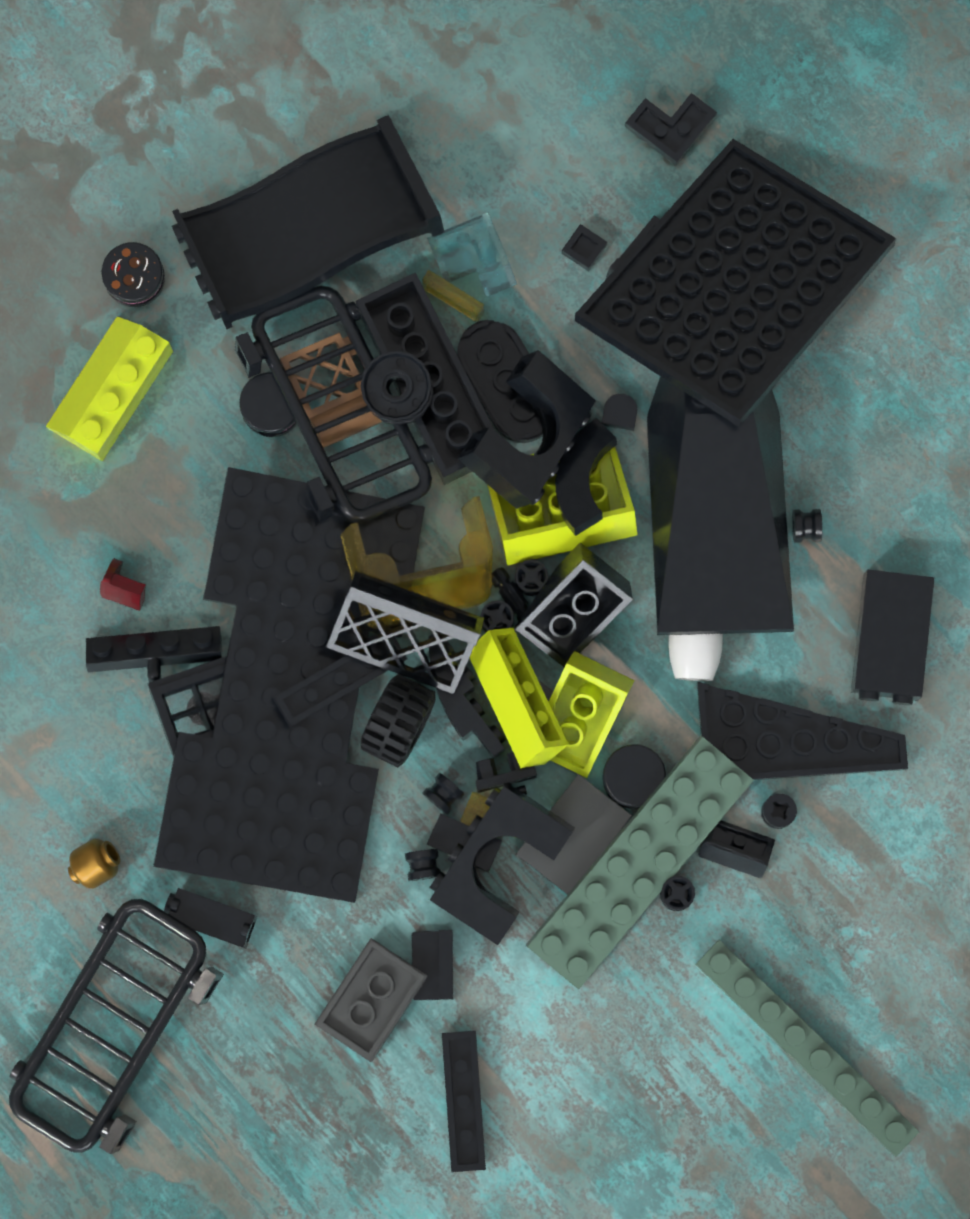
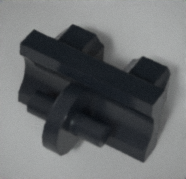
(489, 778)

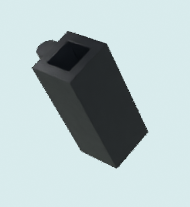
(211, 917)

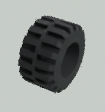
(398, 720)

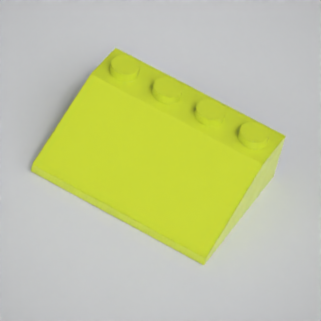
(541, 530)

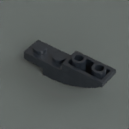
(465, 714)

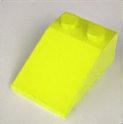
(586, 709)

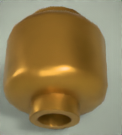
(93, 863)

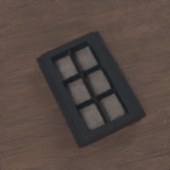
(188, 700)

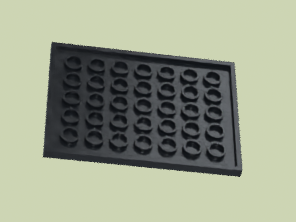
(735, 281)

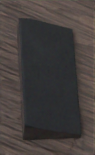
(737, 849)

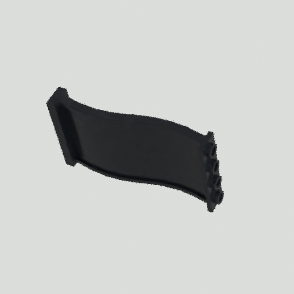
(307, 222)

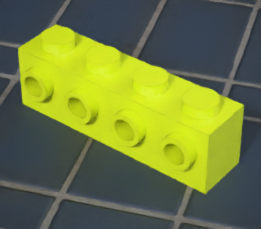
(517, 698)

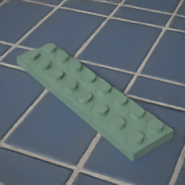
(639, 862)

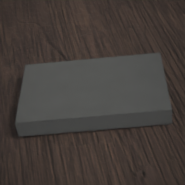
(596, 825)
(371, 1000)

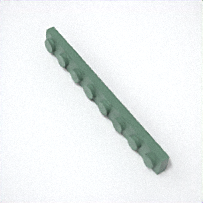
(807, 1048)

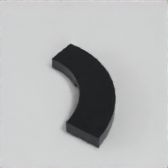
(574, 476)

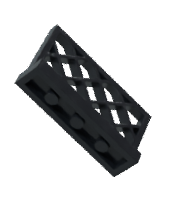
(420, 612)

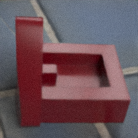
(122, 589)

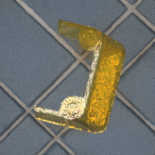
(456, 584)

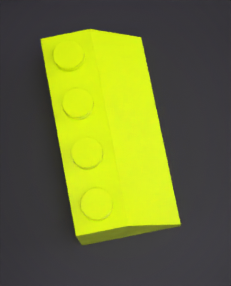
(110, 387)

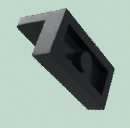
(434, 956)

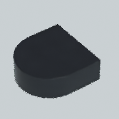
(620, 412)

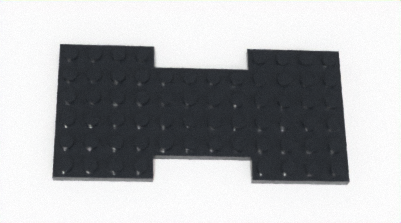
(261, 795)

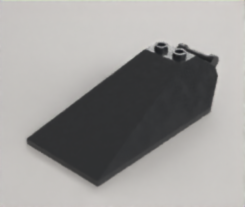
(717, 518)

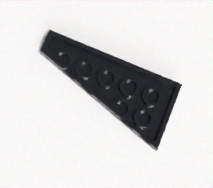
(793, 742)

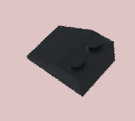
(574, 605)

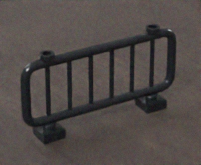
(322, 496)
(202, 986)

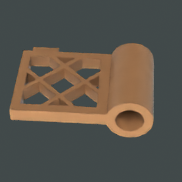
(338, 407)

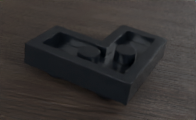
(673, 134)

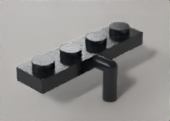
(153, 650)

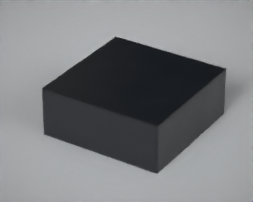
(584, 247)

